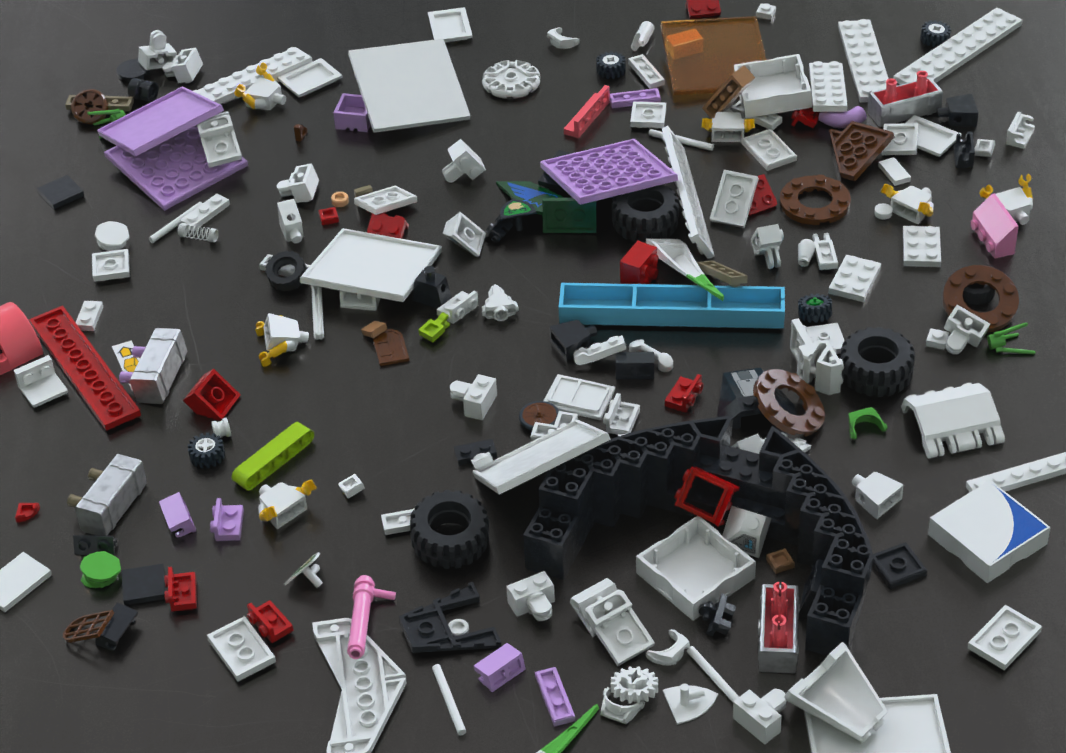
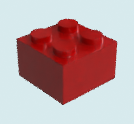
(639, 264)

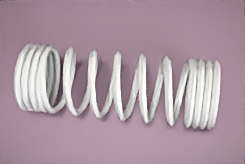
(212, 235)

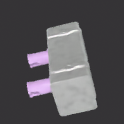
(156, 366)

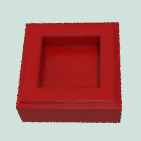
(328, 216)

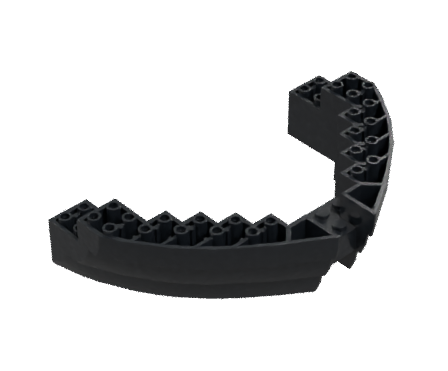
(776, 483)

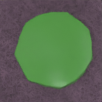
(99, 569)

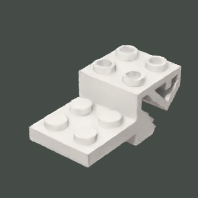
(219, 140)
(816, 359)
(611, 618)

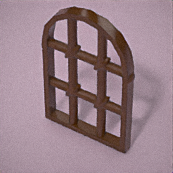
(83, 619)

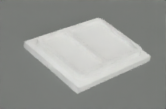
(450, 24)
(310, 77)
(933, 137)
(580, 396)

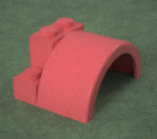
(17, 338)

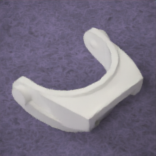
(561, 41)
(671, 655)
(618, 712)

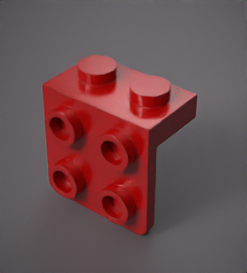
(763, 197)

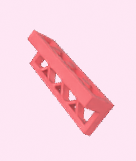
(588, 113)

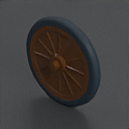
(538, 412)

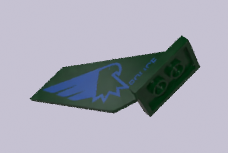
(558, 212)

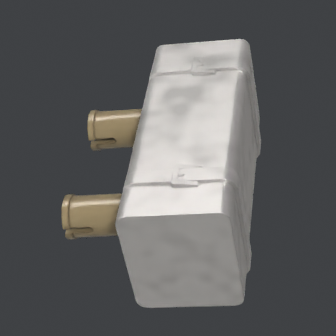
(109, 495)

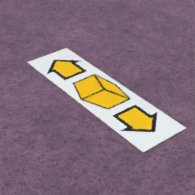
(124, 355)

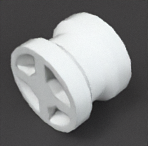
(221, 428)

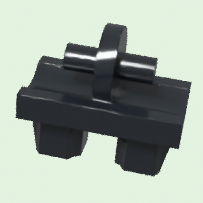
(715, 614)

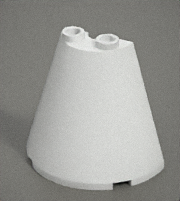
(840, 695)

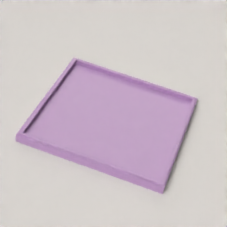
(159, 120)

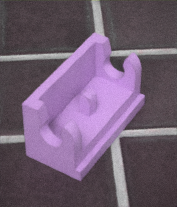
(177, 515)
(500, 667)

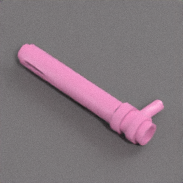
(363, 596)

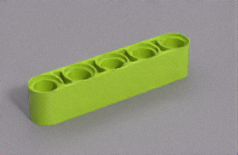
(272, 456)

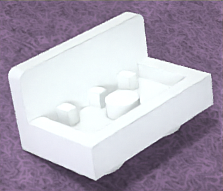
(620, 416)

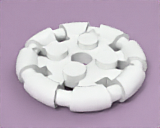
(510, 78)

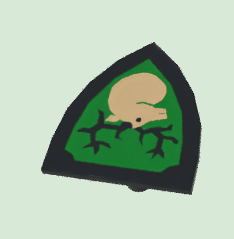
(516, 209)

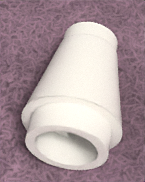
(805, 251)

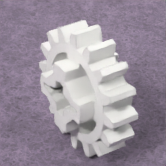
(634, 685)

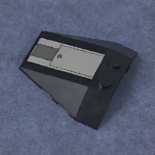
(738, 398)

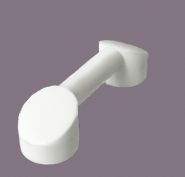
(665, 361)

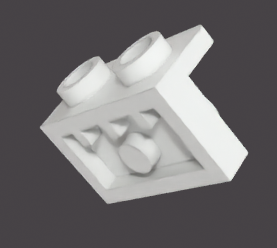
(459, 306)

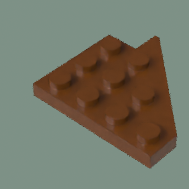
(858, 147)

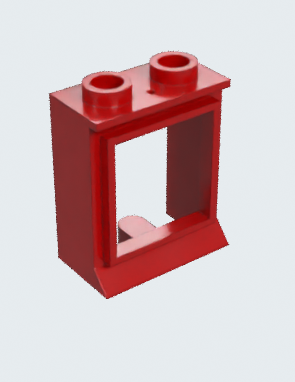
(724, 503)

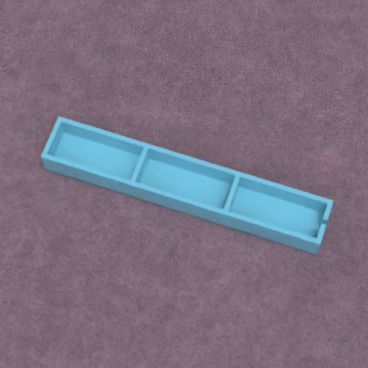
(672, 305)

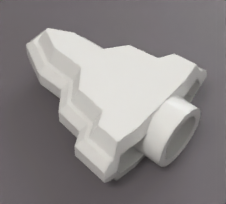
(499, 305)

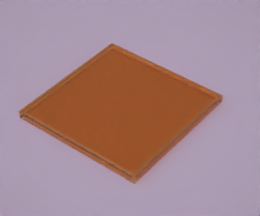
(704, 51)

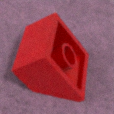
(212, 396)

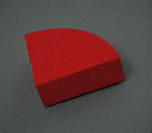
(26, 511)

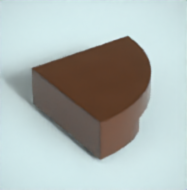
(300, 132)

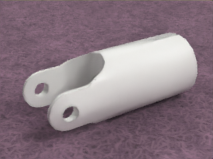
(642, 35)

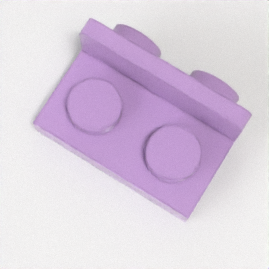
(227, 521)

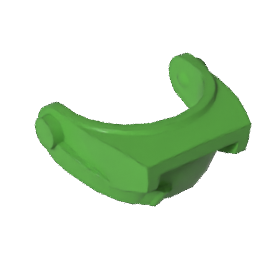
(864, 415)

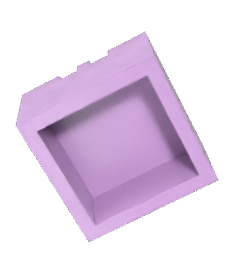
(351, 113)

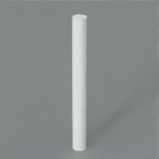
(683, 140)
(172, 224)
(710, 671)
(460, 728)

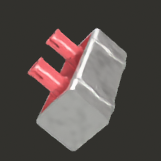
(904, 100)
(778, 628)

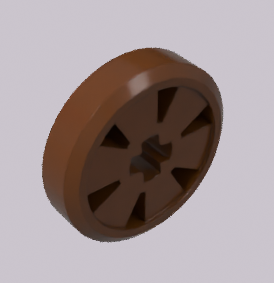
(84, 99)

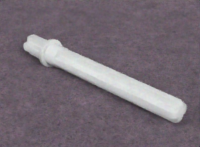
(317, 312)

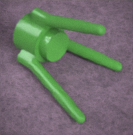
(116, 114)
(998, 339)

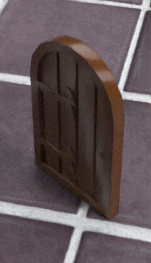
(390, 347)

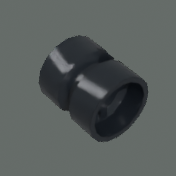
(143, 90)

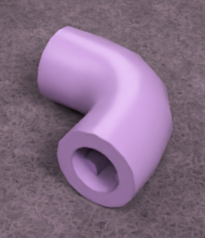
(843, 119)

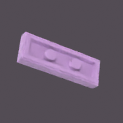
(626, 99)
(555, 696)

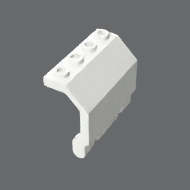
(955, 417)

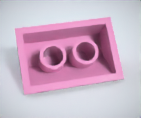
(995, 227)

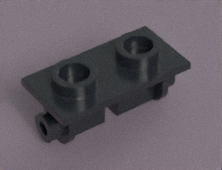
(496, 231)
(90, 544)

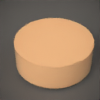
(339, 199)

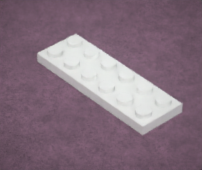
(827, 87)

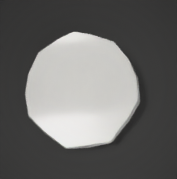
(111, 235)

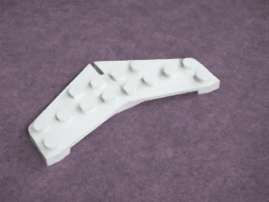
(367, 685)

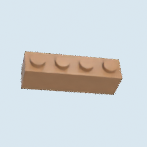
(729, 91)

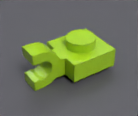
(434, 329)

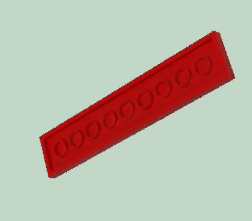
(85, 368)

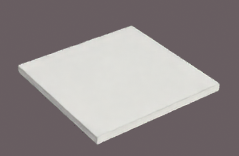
(408, 85)
(371, 264)
(540, 456)
(910, 726)

